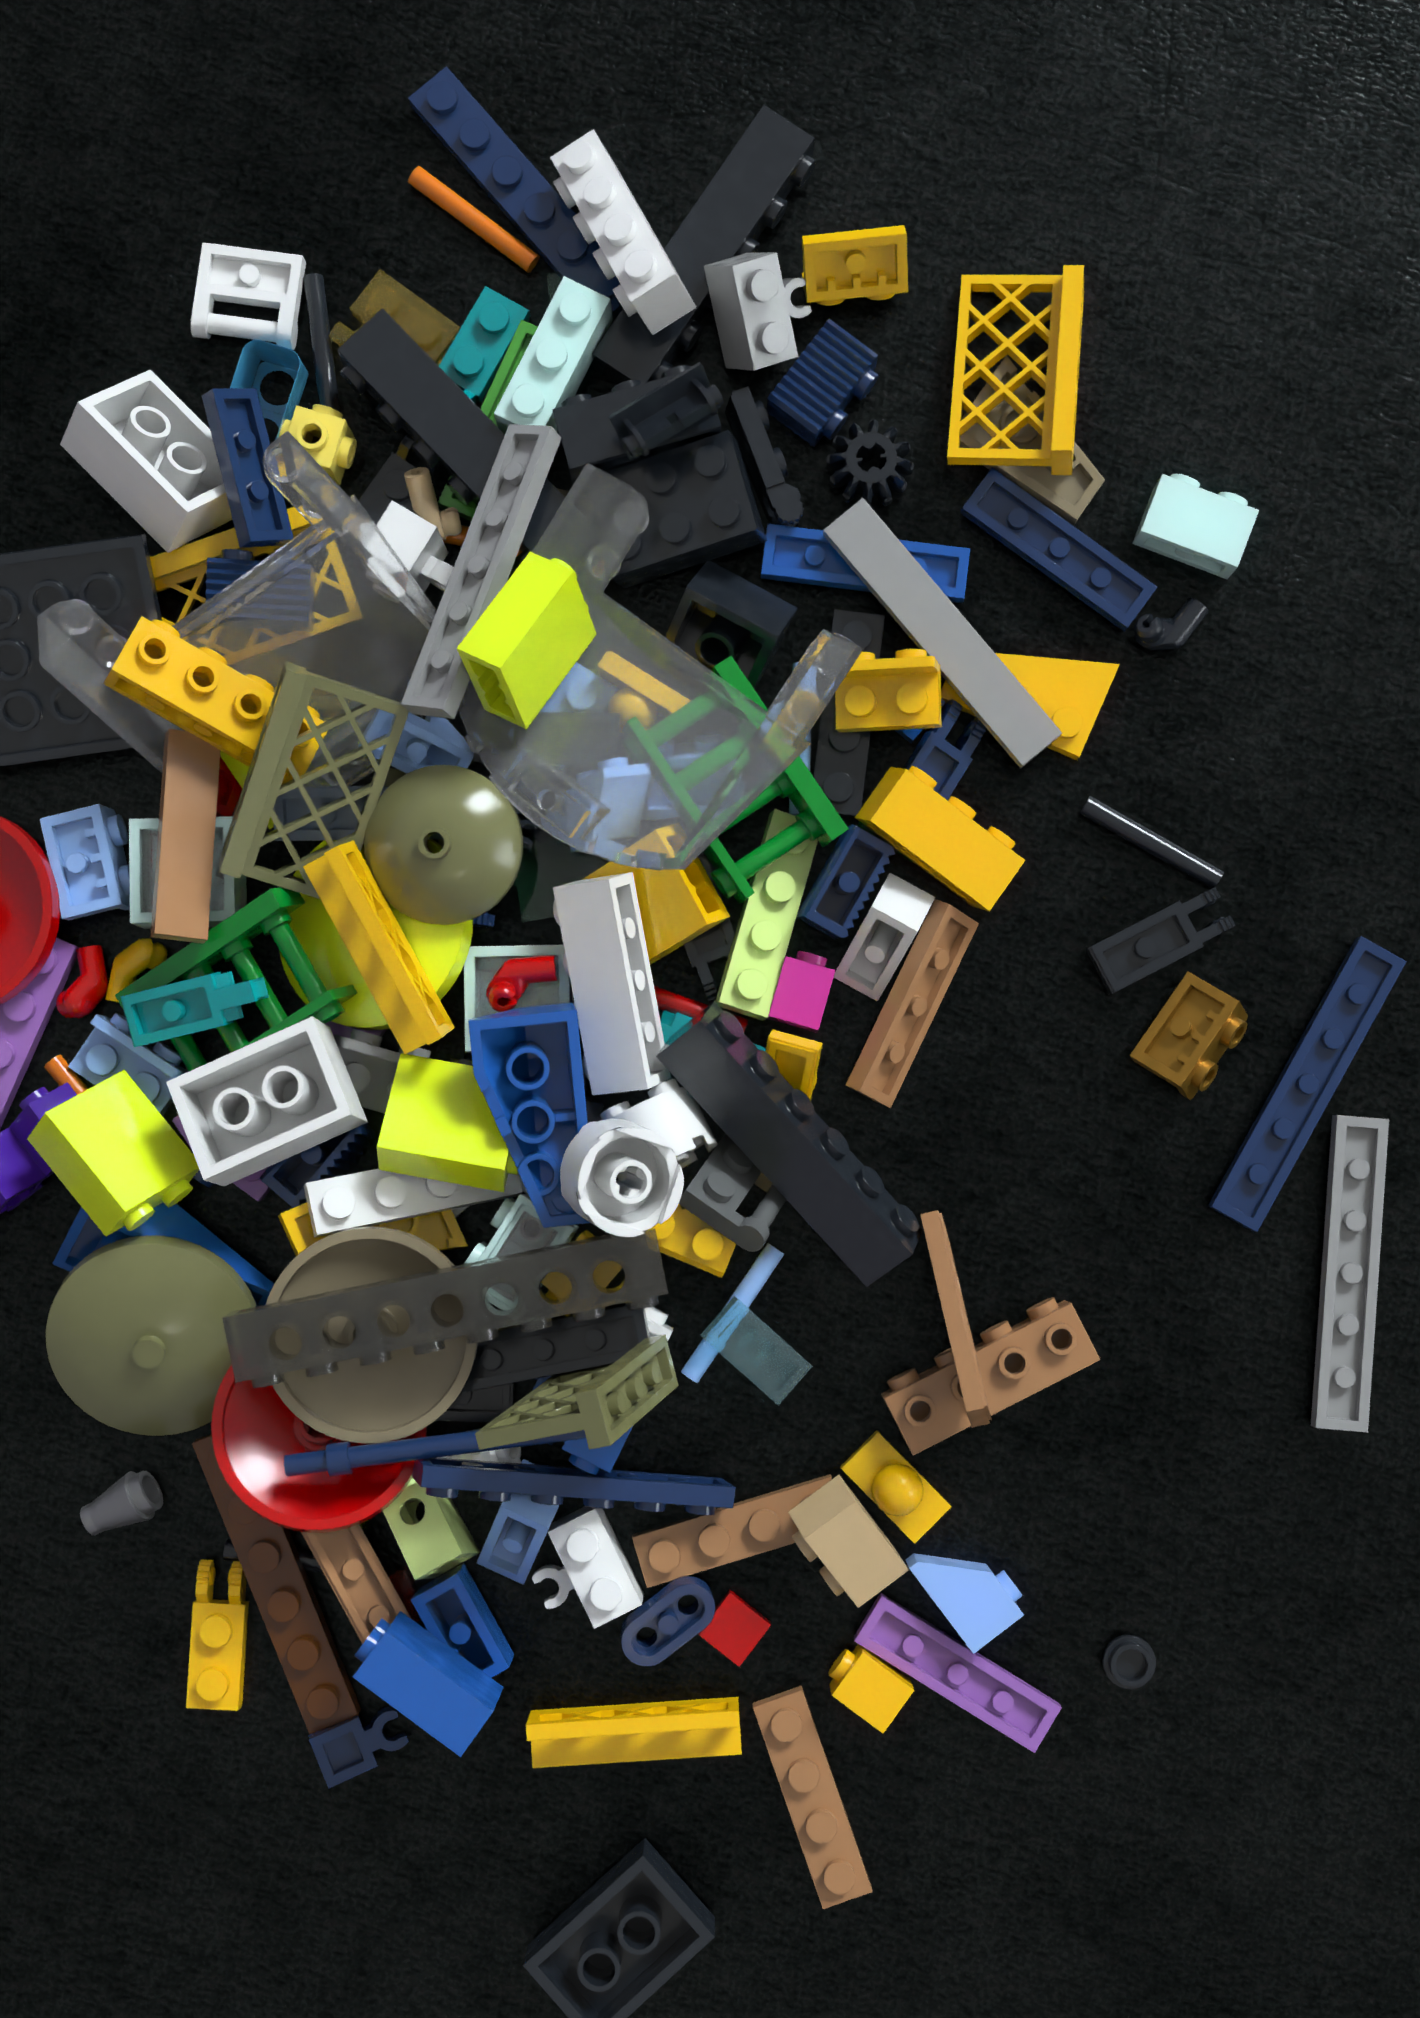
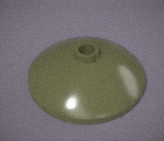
(478, 852)

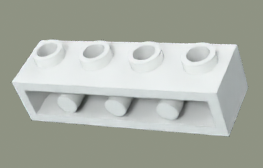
(623, 233)
(611, 983)

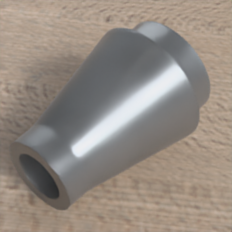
(126, 1502)

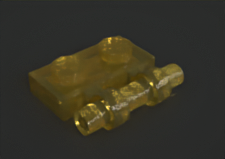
(419, 319)

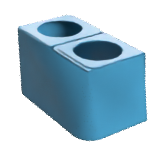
(276, 359)

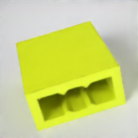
(527, 639)
(442, 1127)
(115, 1153)

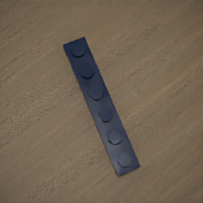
(510, 181)
(1307, 1084)
(551, 1483)

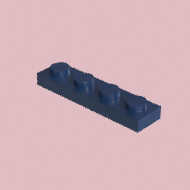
(1058, 549)

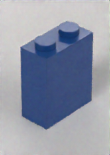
(427, 1681)

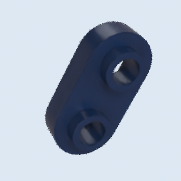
(672, 1623)

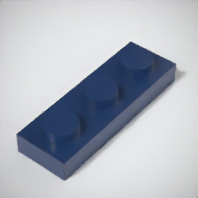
(240, 445)

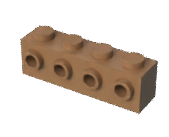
(1012, 1367)

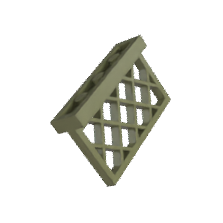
(273, 758)
(597, 1400)

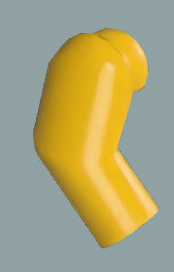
(132, 962)

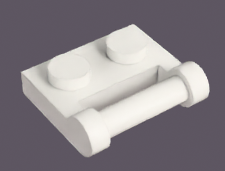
(248, 279)

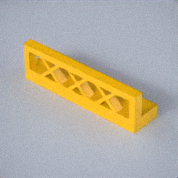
(379, 947)
(634, 1732)

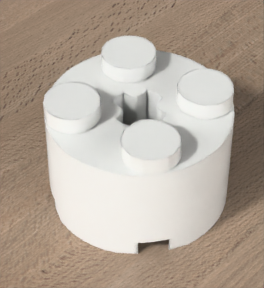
(672, 1115)
(627, 1206)

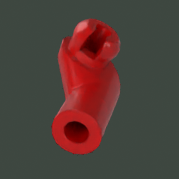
(514, 978)
(88, 988)

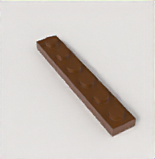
(285, 1604)

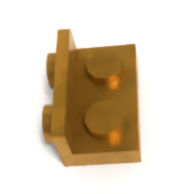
(1191, 1035)

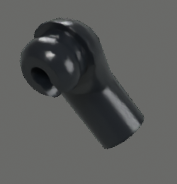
(1170, 632)

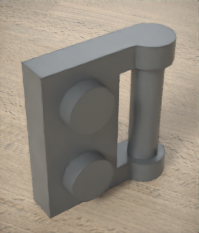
(721, 1189)

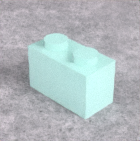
(1196, 525)

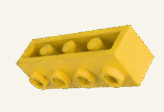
(200, 693)

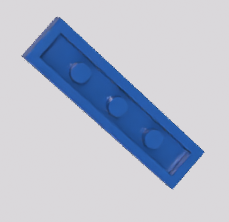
(809, 558)

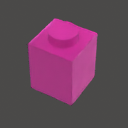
(802, 991)

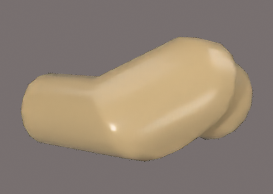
(426, 505)

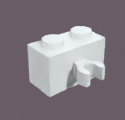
(416, 545)
(592, 1566)

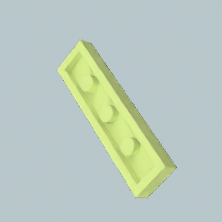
(765, 927)

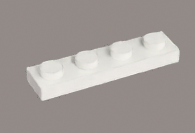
(386, 1197)

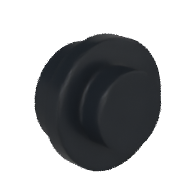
(1129, 1661)

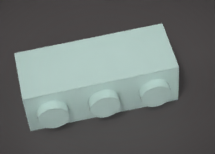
(556, 356)

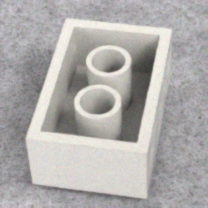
(151, 458)
(266, 1102)

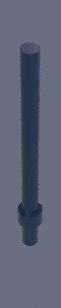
(343, 1458)

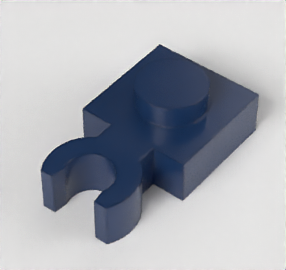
(348, 1747)

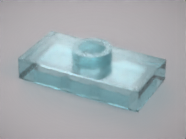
(756, 1350)

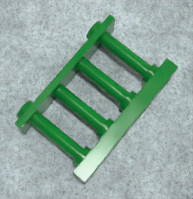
(815, 819)
(232, 943)

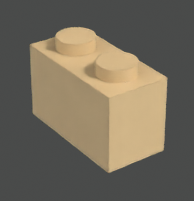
(846, 1541)

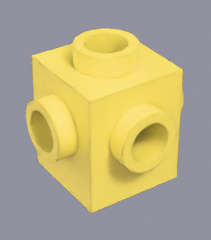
(336, 443)

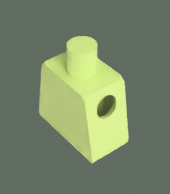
(434, 1542)

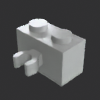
(754, 310)

